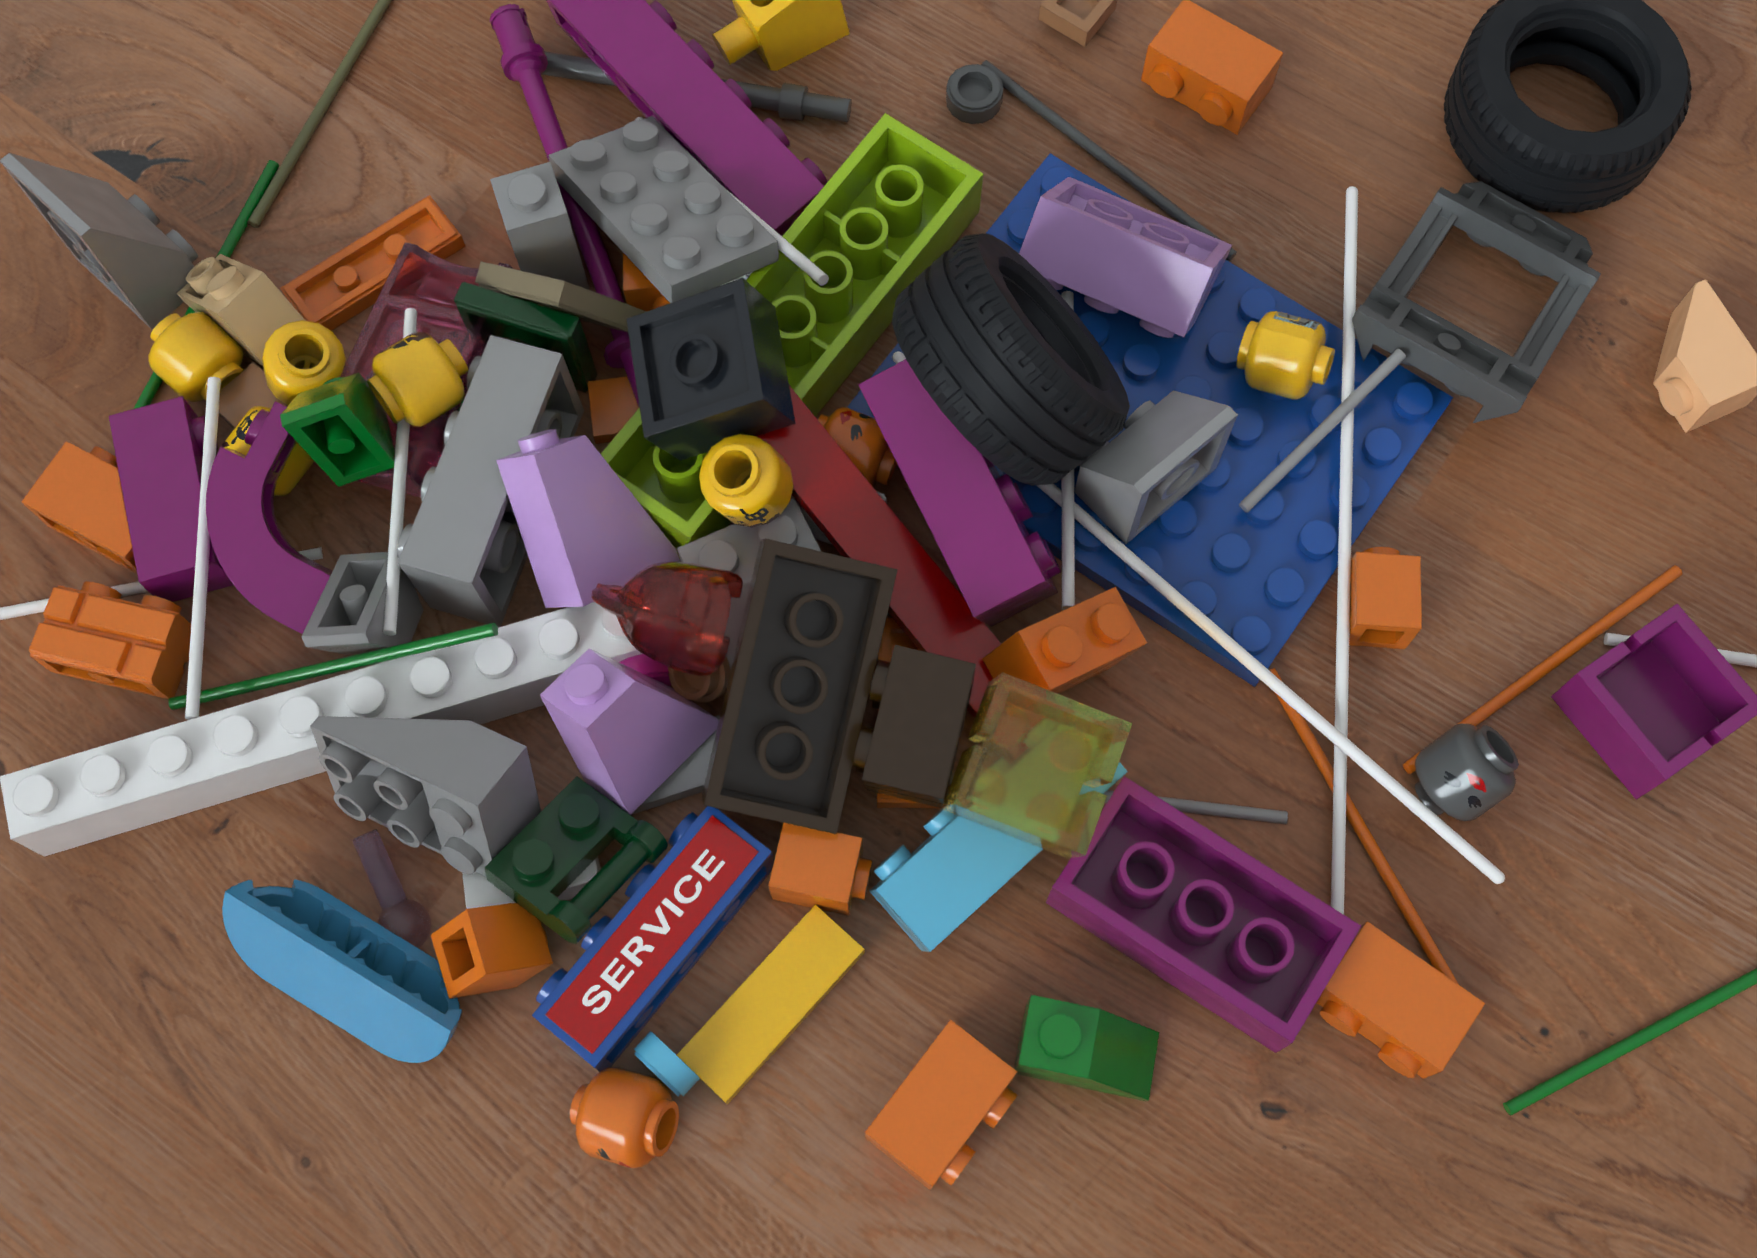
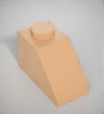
(1704, 361)

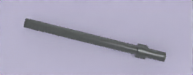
(790, 101)

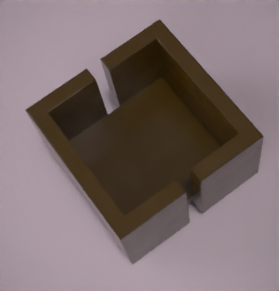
(917, 725)

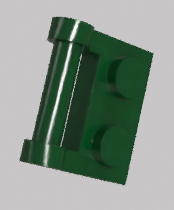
(561, 846)

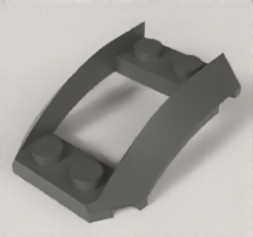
(1449, 352)

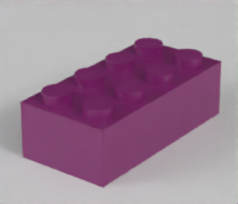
(963, 500)
(1204, 916)

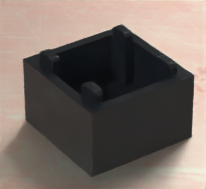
(710, 369)

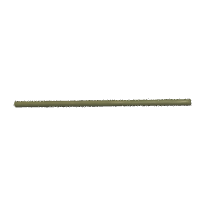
(318, 113)

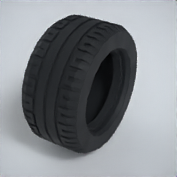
(1543, 165)
(1009, 361)

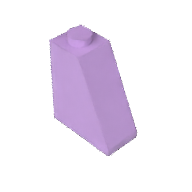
(578, 519)
(624, 727)

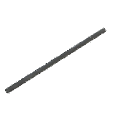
(1101, 155)

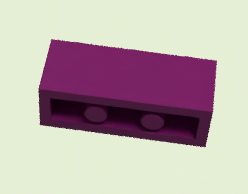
(161, 483)

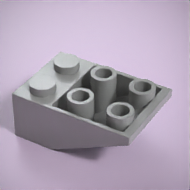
(431, 782)

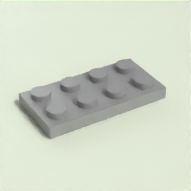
(663, 209)

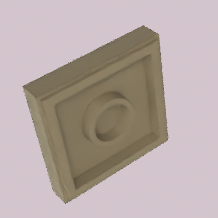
(557, 295)

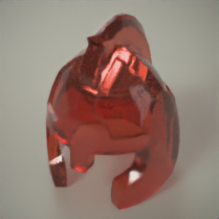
(675, 613)

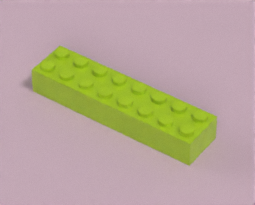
(872, 234)

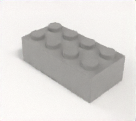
(465, 539)

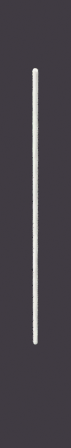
(1344, 555)
(1276, 685)

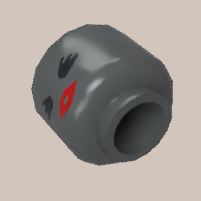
(1465, 772)

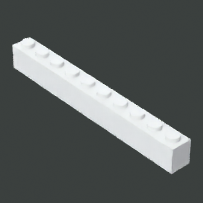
(272, 739)

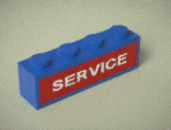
(654, 937)

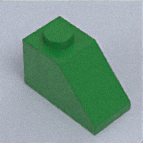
(342, 429)
(1086, 1048)

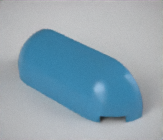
(343, 967)

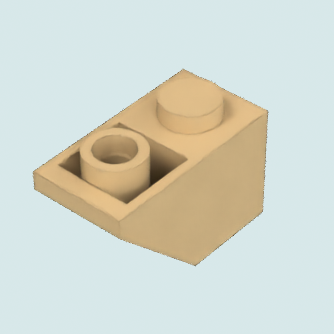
(239, 301)

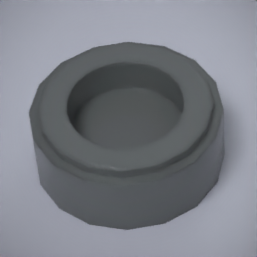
(974, 93)

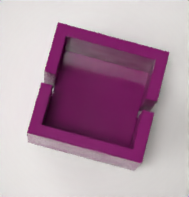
(1658, 703)

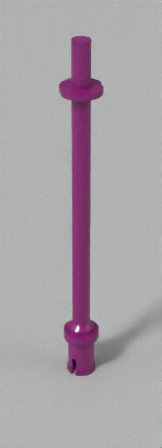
(525, 63)

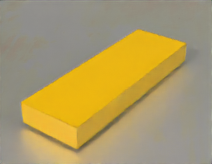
(771, 1004)

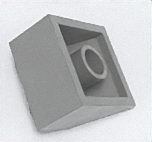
(1154, 461)

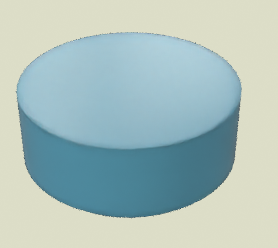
(665, 1064)

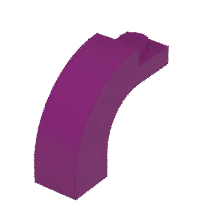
(246, 529)

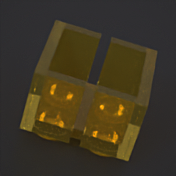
(1033, 766)

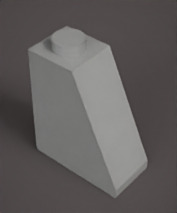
(539, 224)

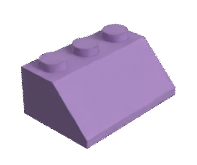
(1123, 256)

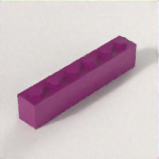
(706, 116)

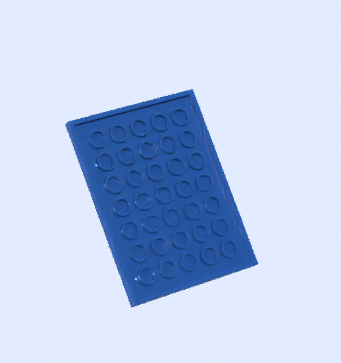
(1239, 568)

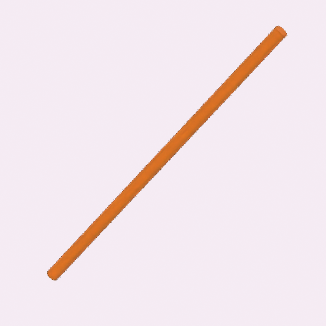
(1564, 653)
(1369, 843)

